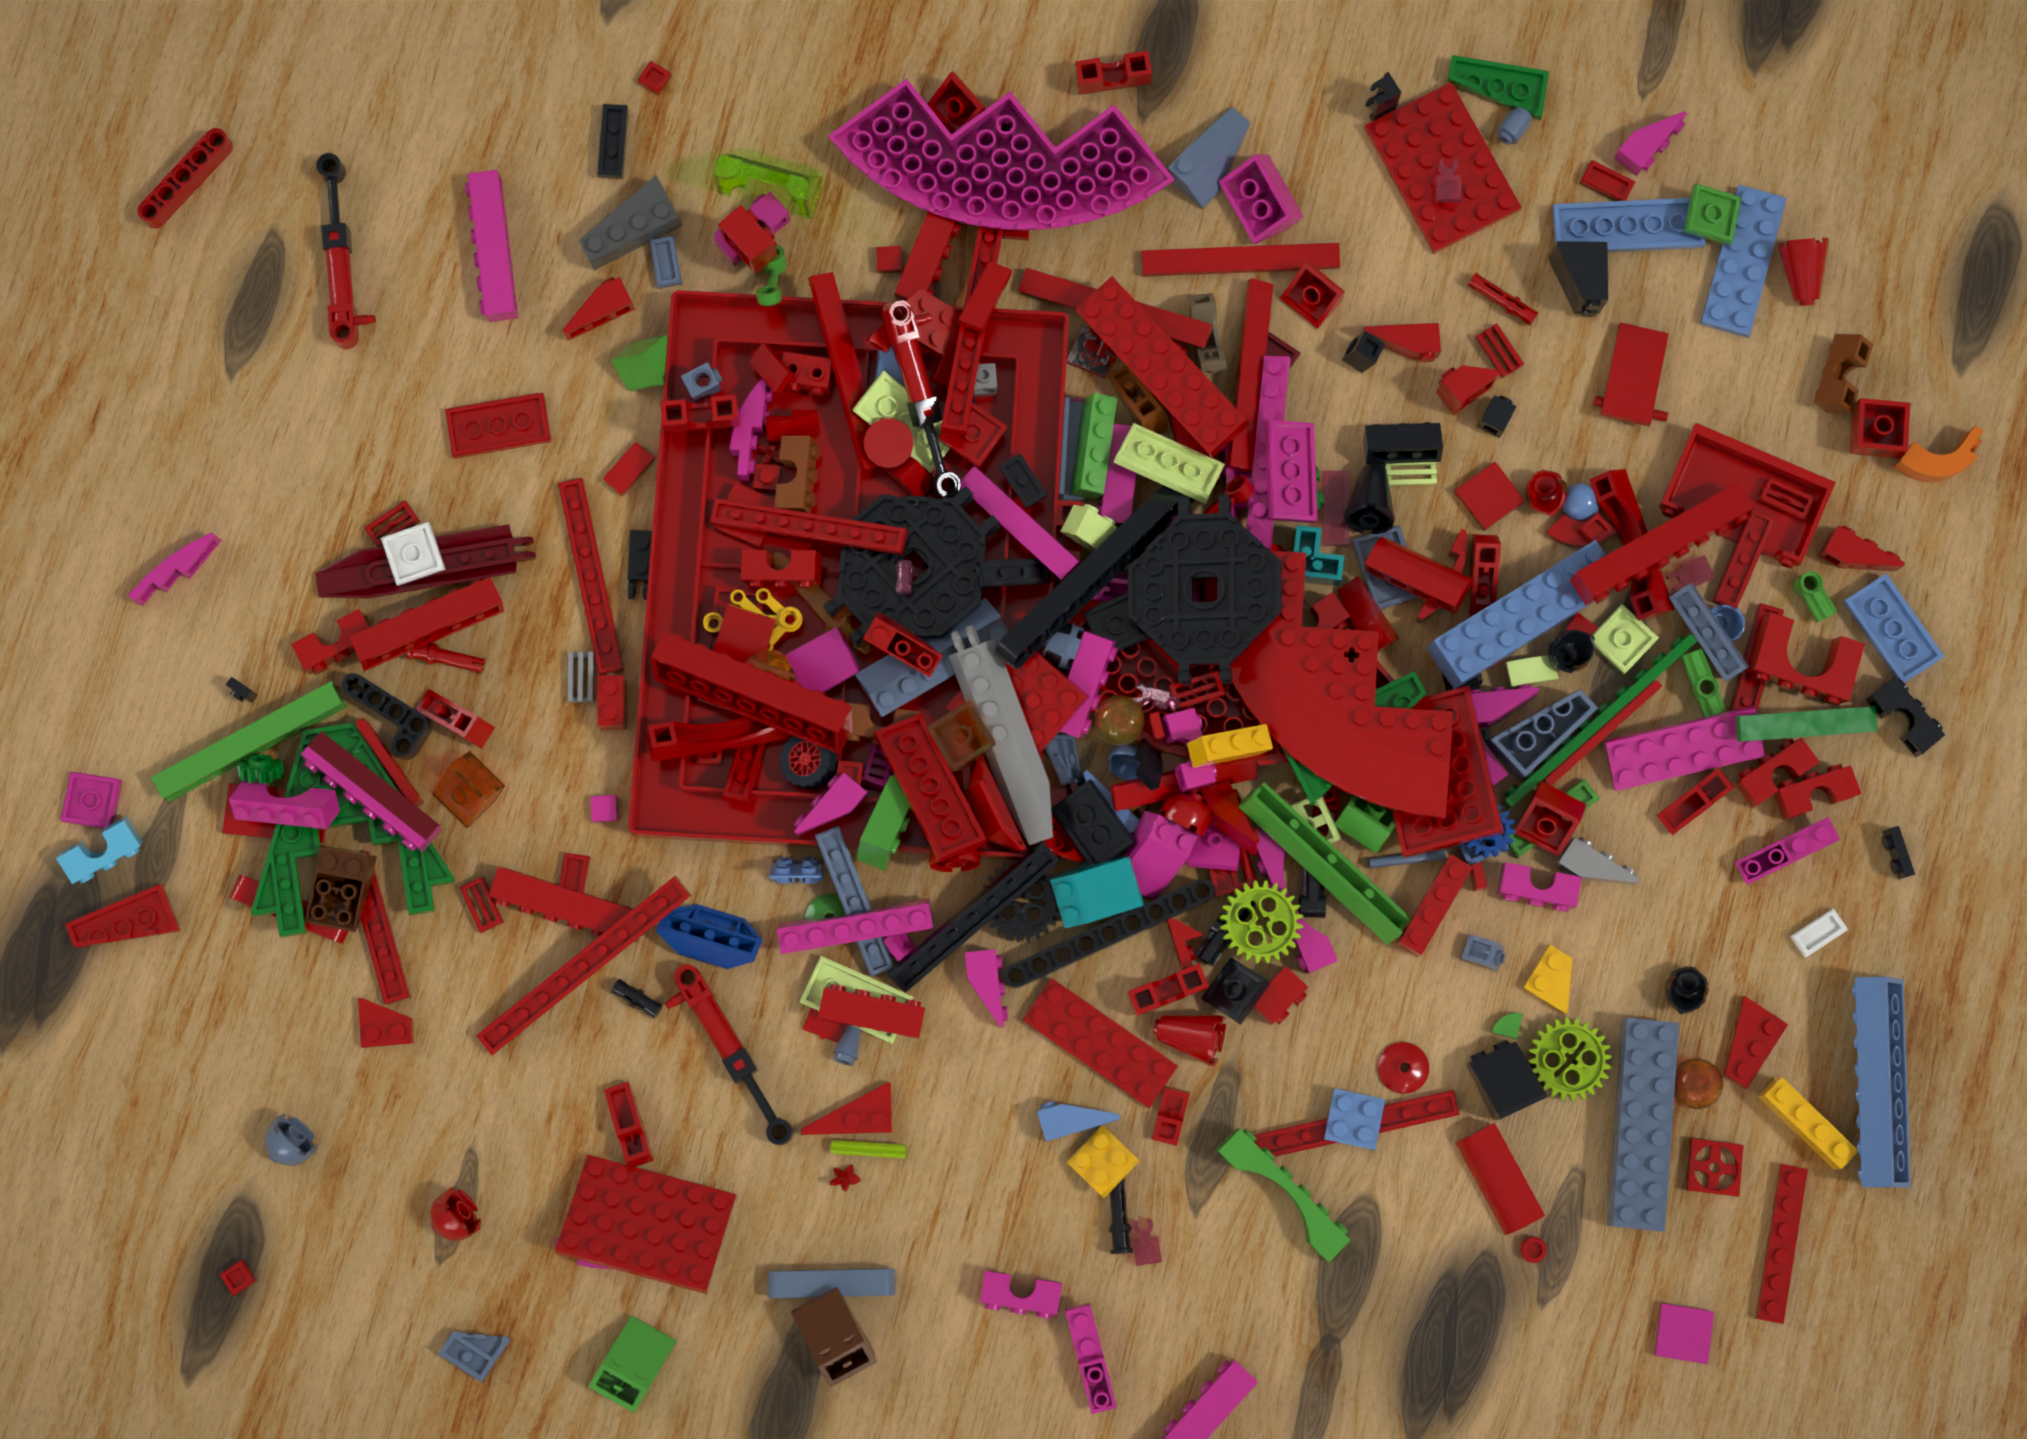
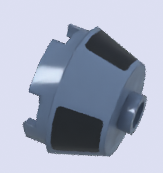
(1063, 646)

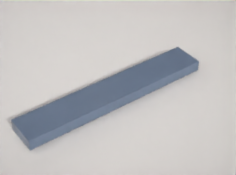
(852, 895)

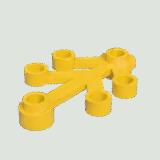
(782, 613)

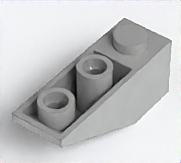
(1585, 862)

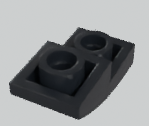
(1150, 764)

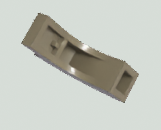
(1203, 308)

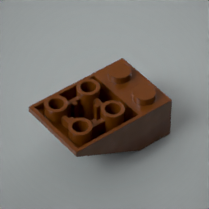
(340, 888)
(834, 1337)

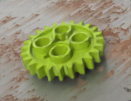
(1282, 913)
(1586, 1075)

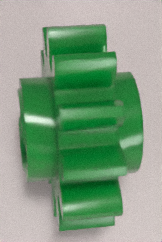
(260, 769)

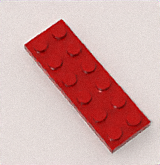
(930, 788)
(1100, 1043)

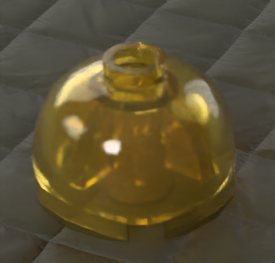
(1119, 720)

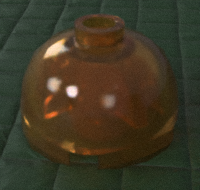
(1697, 1083)

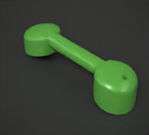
(771, 294)

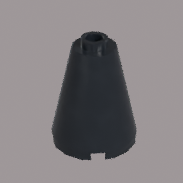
(1371, 502)

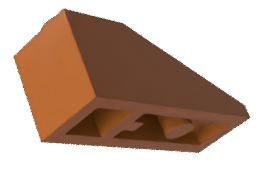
(1138, 400)

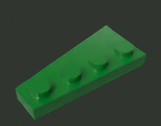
(1501, 83)

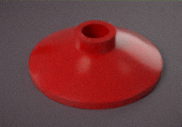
(1390, 1071)

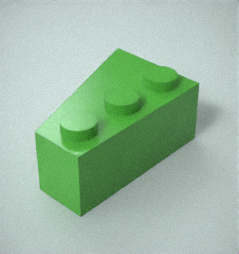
(885, 826)

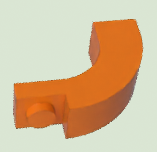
(1931, 467)

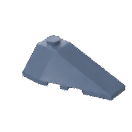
(1209, 158)

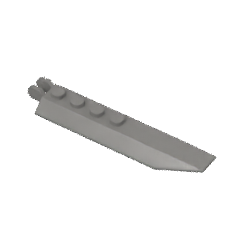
(1015, 757)

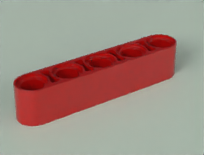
(186, 166)
(245, 892)

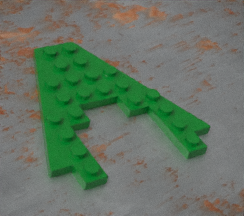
(279, 883)

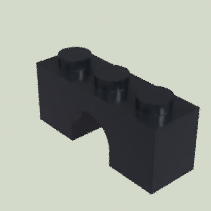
(1922, 730)

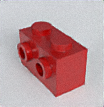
(810, 373)

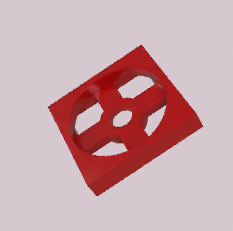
(1713, 1178)

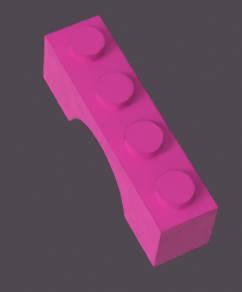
(311, 809)

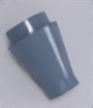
(847, 1048)

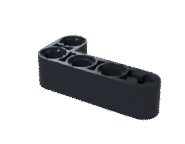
(385, 709)

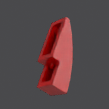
(1695, 801)
(628, 1125)

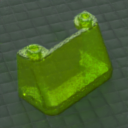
(739, 164)

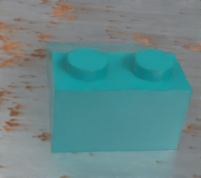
(1096, 891)

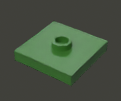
(1712, 214)

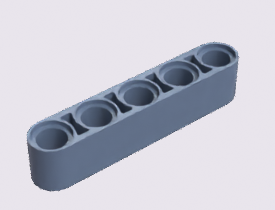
(817, 1282)

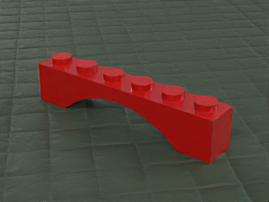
(1619, 502)
(681, 739)

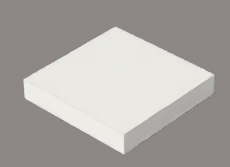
(413, 553)

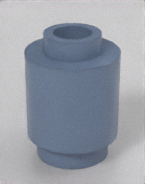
(1514, 126)

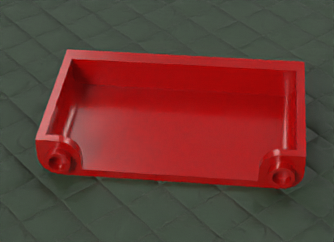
(1716, 462)

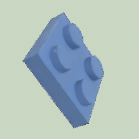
(1354, 1119)

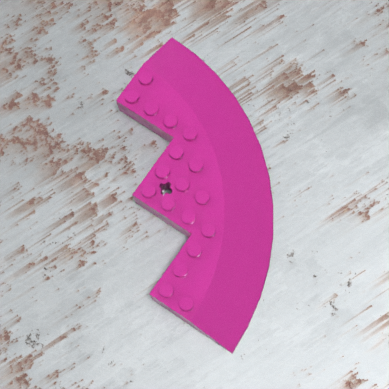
(999, 175)

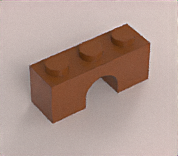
(1845, 354)
(798, 453)
(865, 728)

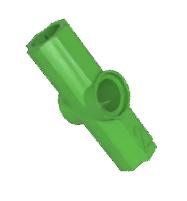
(1698, 671)

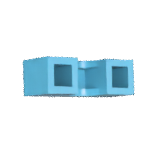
(81, 863)

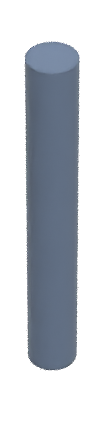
(1400, 860)

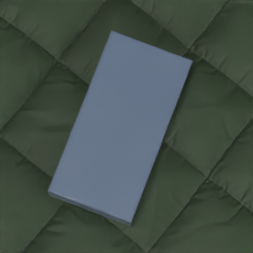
(665, 262)

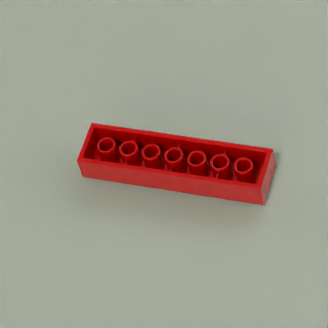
(1162, 367)
(752, 692)

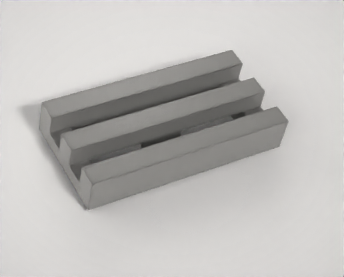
(571, 665)

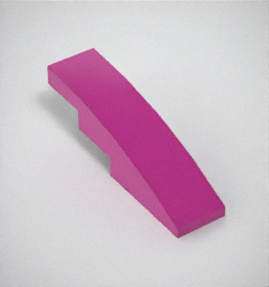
(184, 561)

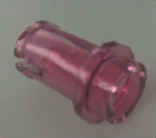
(904, 576)

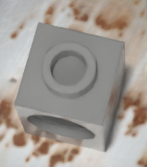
(986, 380)

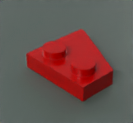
(383, 1026)

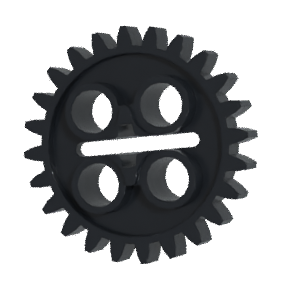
(1019, 924)

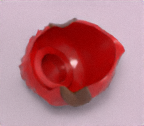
(1546, 492)

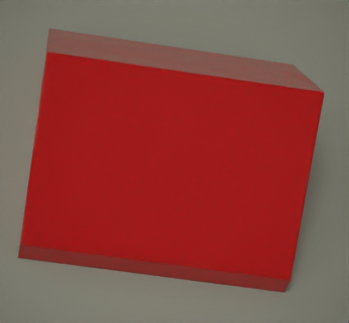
(955, 103)
(1312, 295)

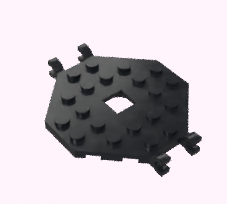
(1205, 548)
(943, 593)

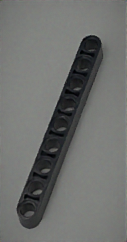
(1118, 924)

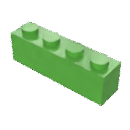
(1093, 446)

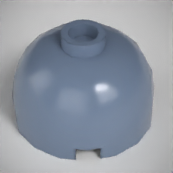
(289, 1141)

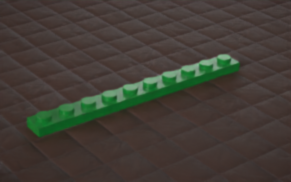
(1605, 713)

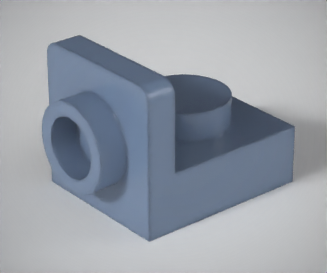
(1484, 952)

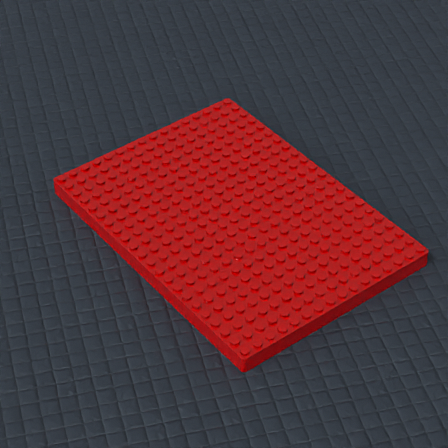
(691, 557)

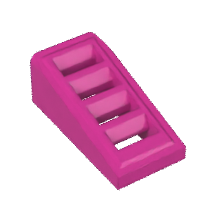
(873, 782)

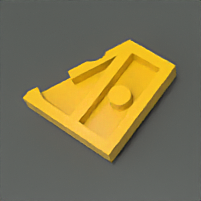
(1551, 979)

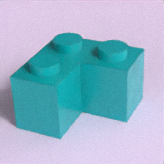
(1319, 567)

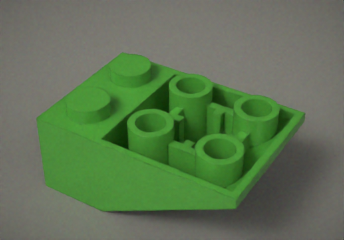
(632, 1364)

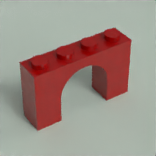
(1771, 662)

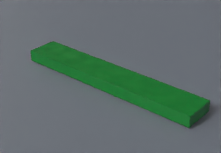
(1806, 723)

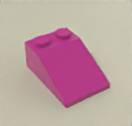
(1158, 852)

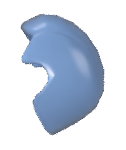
(1580, 502)
(1730, 620)
(1123, 762)

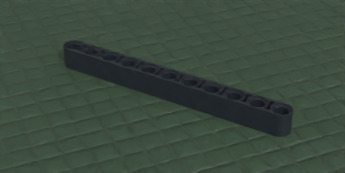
(1089, 578)

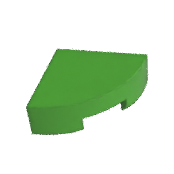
(1508, 1025)

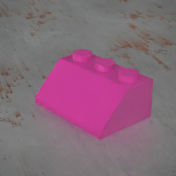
(1261, 198)

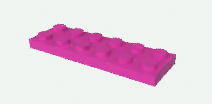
(1679, 750)

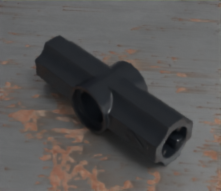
(1214, 945)

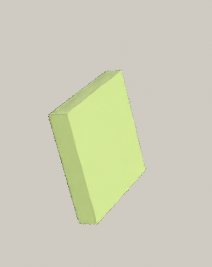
(1623, 639)

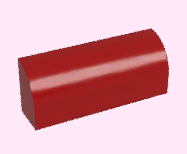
(1418, 574)
(1500, 1179)

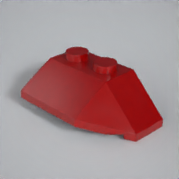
(991, 809)

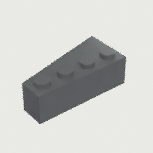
(630, 226)

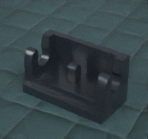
(1386, 97)

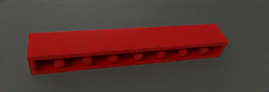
(1662, 544)

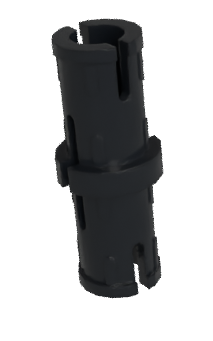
(636, 998)

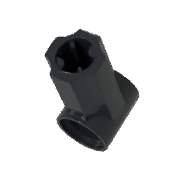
(1312, 899)

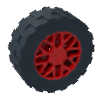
(807, 763)

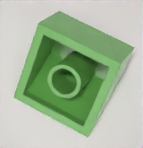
(1366, 822)

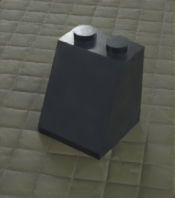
(1582, 274)
(1505, 1079)

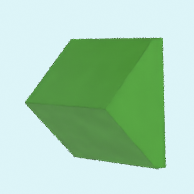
(642, 363)

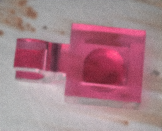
(1160, 698)

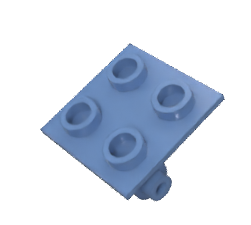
(786, 868)

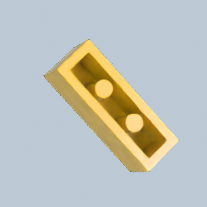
(1229, 745)

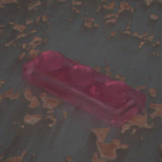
(1335, 504)

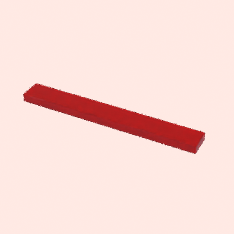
(1239, 259)
(1074, 294)
(842, 357)
(1250, 371)
(809, 526)
(591, 576)
(1394, 1117)

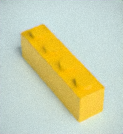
(1808, 1123)

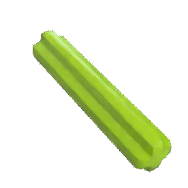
(868, 1149)

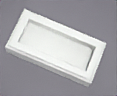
(1818, 933)

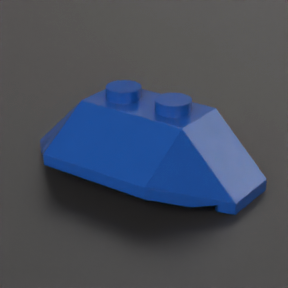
(710, 936)

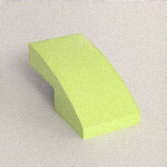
(1530, 671)

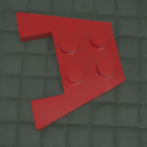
(935, 336)

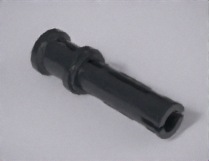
(1120, 1228)

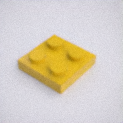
(1103, 1161)

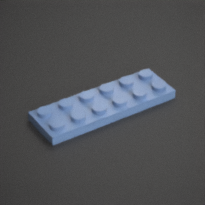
(1626, 224)
(1744, 263)

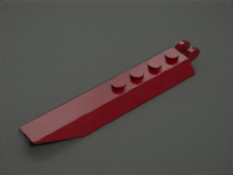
(464, 554)

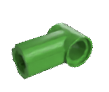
(1816, 598)

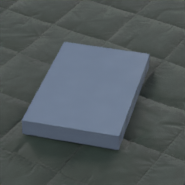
(1383, 593)

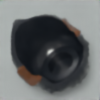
(1571, 650)
(1686, 989)

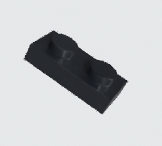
(1022, 481)
(1900, 863)

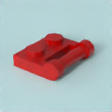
(1226, 881)

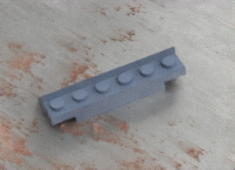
(895, 683)

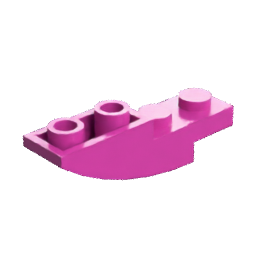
(752, 421)
(1787, 850)
(1090, 1358)

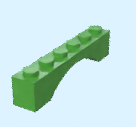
(1320, 1231)

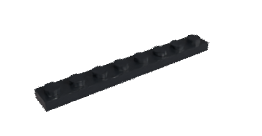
(973, 916)

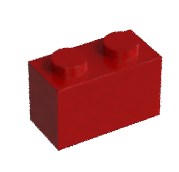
(612, 702)
(1280, 995)

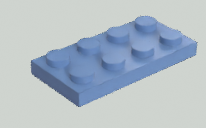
(1893, 629)

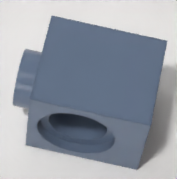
(700, 393)

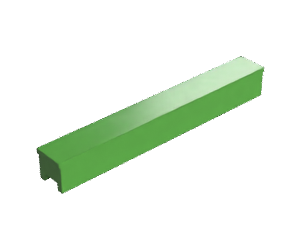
(249, 741)
(1325, 863)

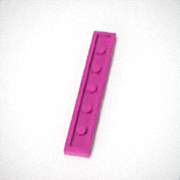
(1020, 524)

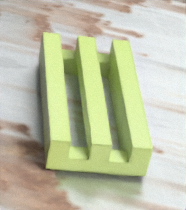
(1412, 482)

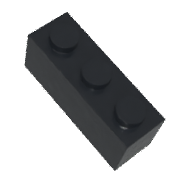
(1403, 443)

